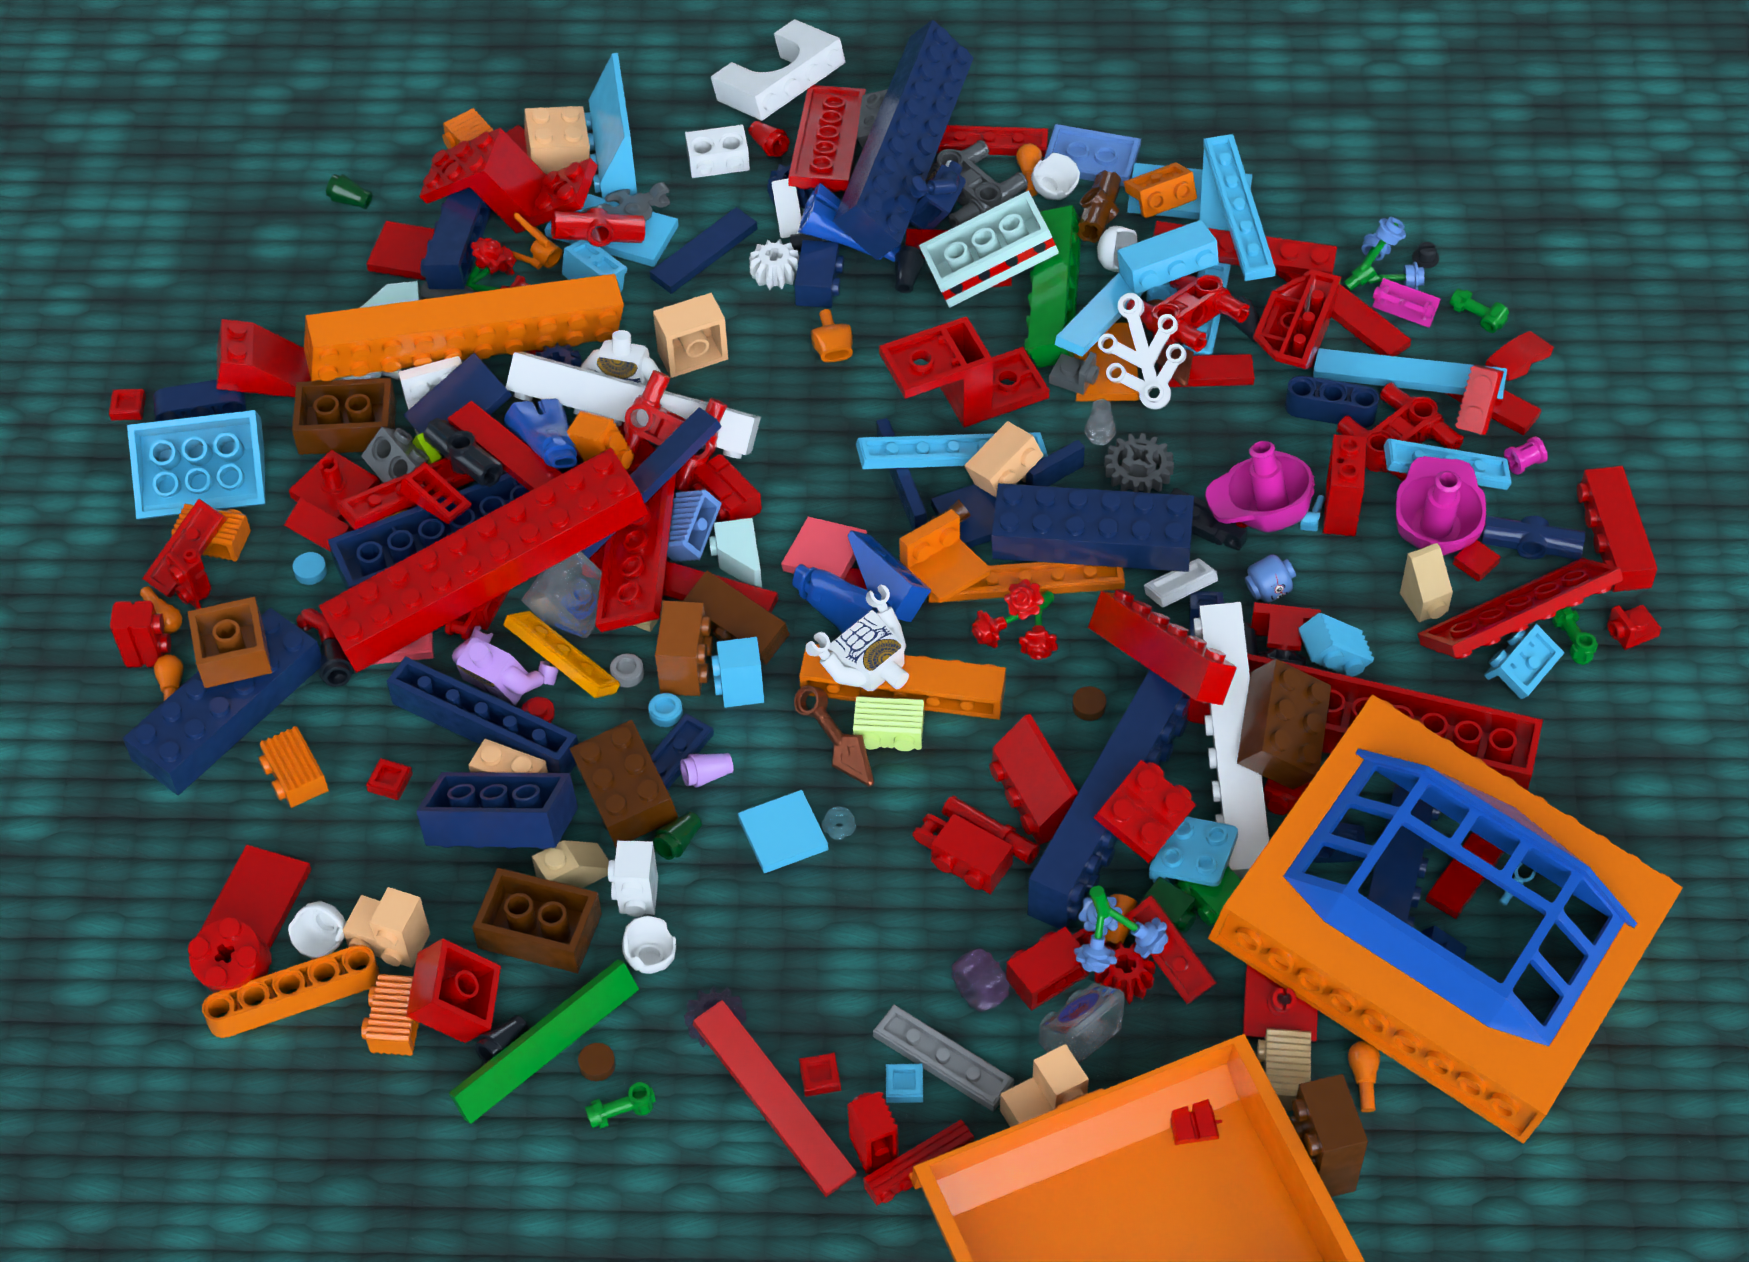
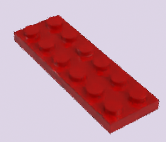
(826, 138)
(636, 565)
(1520, 607)

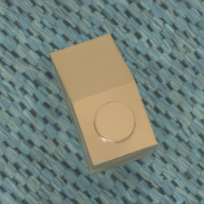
(1426, 583)
(572, 863)

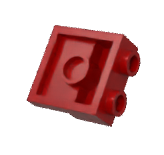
(1145, 810)

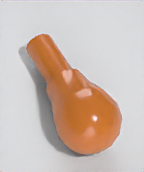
(1027, 158)
(171, 615)
(168, 672)
(1364, 1063)

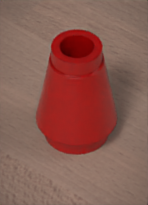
(769, 138)

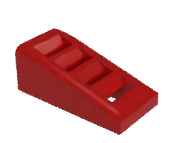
(425, 475)

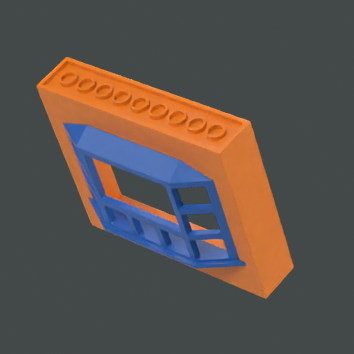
(1406, 988)

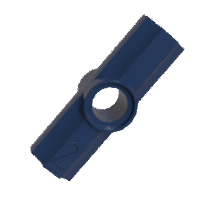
(1533, 537)

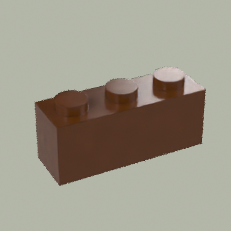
(738, 616)

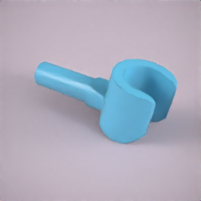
(1311, 519)
(1505, 898)

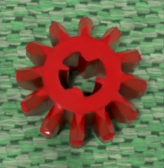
(1137, 976)

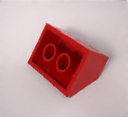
(1032, 779)

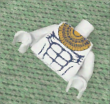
(622, 359)
(866, 651)

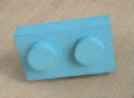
(1195, 853)

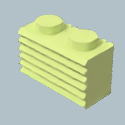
(889, 722)

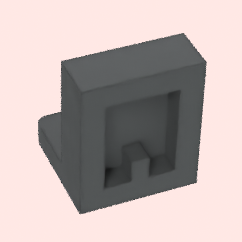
(1075, 373)

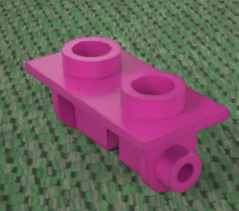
(1405, 302)

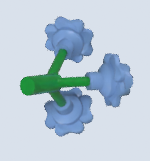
(1102, 915)

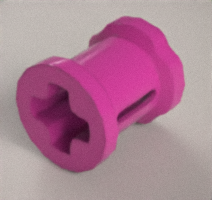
(1526, 455)

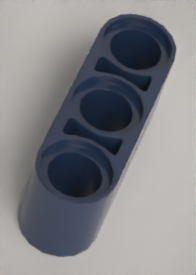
(1331, 400)
(196, 401)

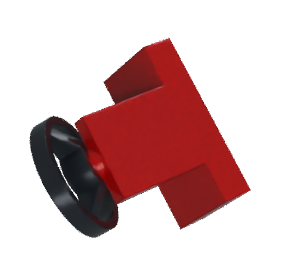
(1281, 627)

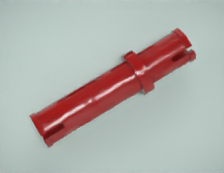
(1022, 847)

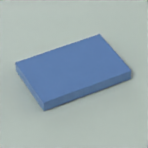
(1095, 151)

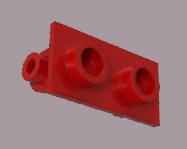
(190, 577)

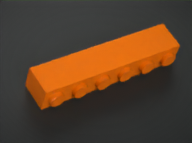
(942, 684)

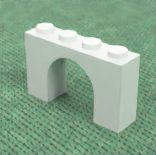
(760, 94)

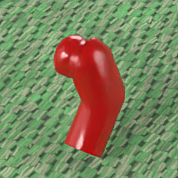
(312, 618)

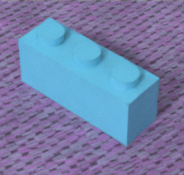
(1168, 256)

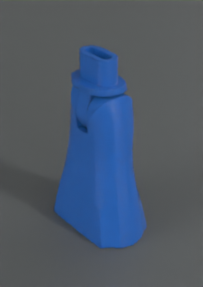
(819, 217)
(543, 431)
(833, 596)

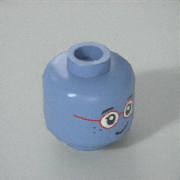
(1270, 578)

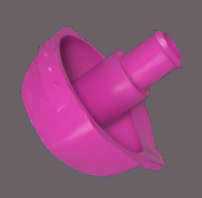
(1263, 491)
(1440, 504)

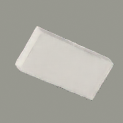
(1180, 584)

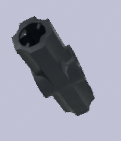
(463, 452)

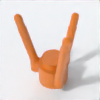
(543, 249)

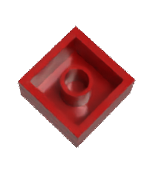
(453, 991)

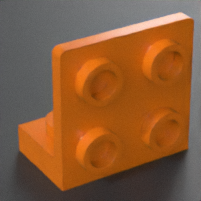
(941, 557)

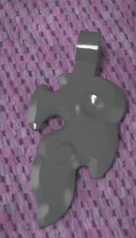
(639, 204)

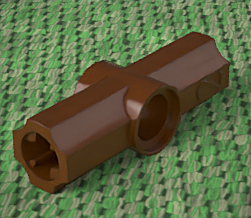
(1099, 206)

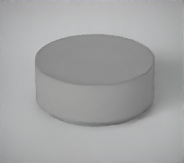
(627, 670)

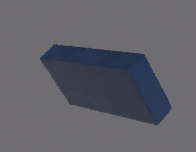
(1057, 465)

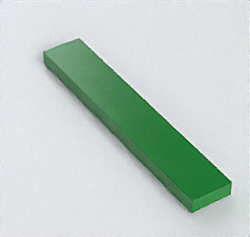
(543, 1041)

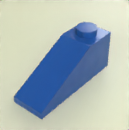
(882, 568)

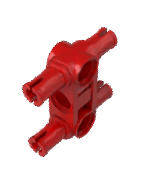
(1193, 306)
(1413, 421)
(664, 423)

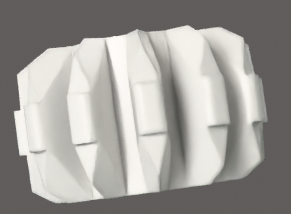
(774, 264)

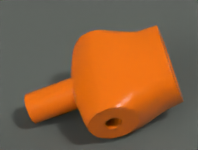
(832, 340)

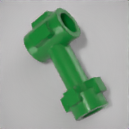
(1491, 317)
(1584, 643)
(639, 1099)

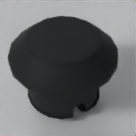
(1426, 255)

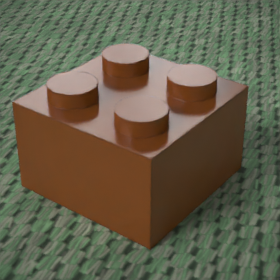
(229, 642)
(683, 648)

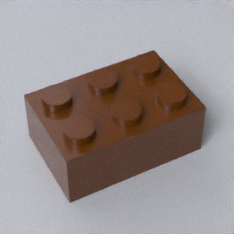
(341, 414)
(1284, 724)
(624, 783)
(537, 920)
(1331, 1132)

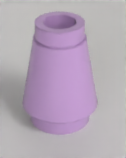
(704, 768)

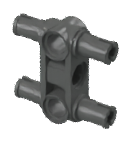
(980, 190)

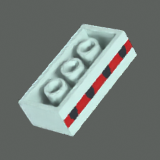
(989, 249)

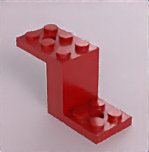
(507, 180)
(964, 371)

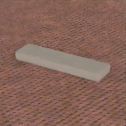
(943, 1057)

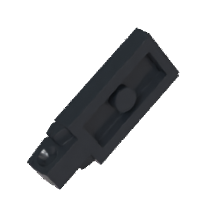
(1211, 529)

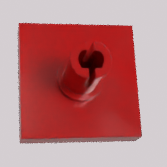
(332, 481)
(1274, 1007)

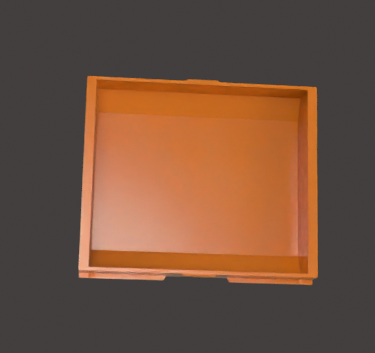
(1114, 1187)

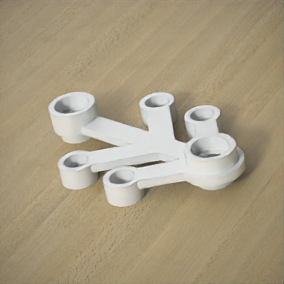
(1145, 355)

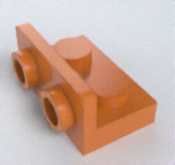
(1162, 189)

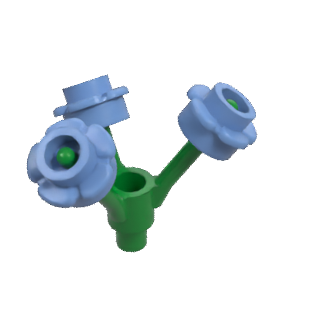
(1375, 248)

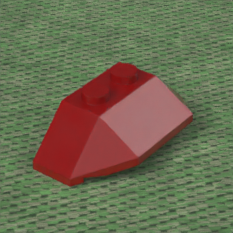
(1298, 318)

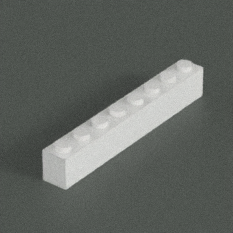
(612, 396)
(1237, 787)

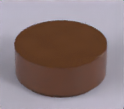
(1089, 703)
(596, 1062)

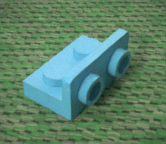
(1525, 660)

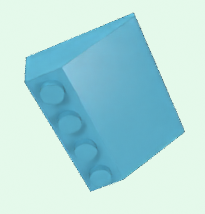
(610, 133)
(196, 459)

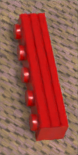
(894, 1176)

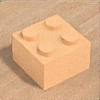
(556, 136)
(691, 335)

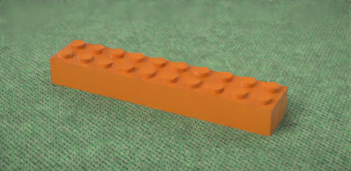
(460, 325)

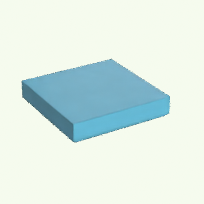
(783, 831)

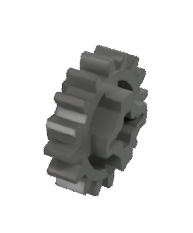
(1139, 464)

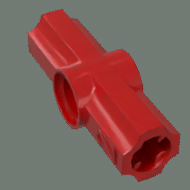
(583, 227)

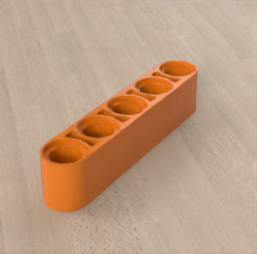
(273, 989)

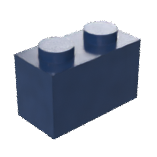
(817, 274)

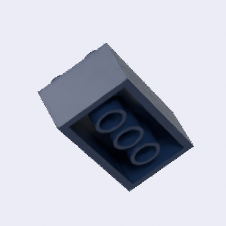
(497, 809)

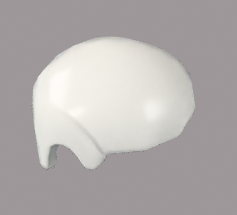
(1055, 177)
(1111, 241)
(317, 929)
(648, 945)

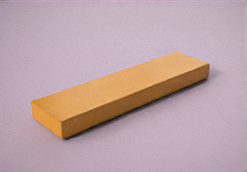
(562, 654)

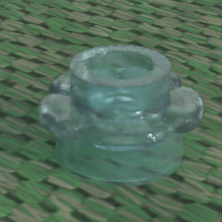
(835, 816)

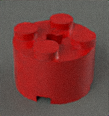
(225, 940)

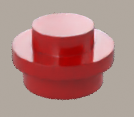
(540, 707)

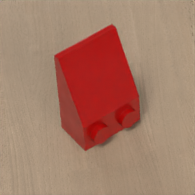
(258, 360)

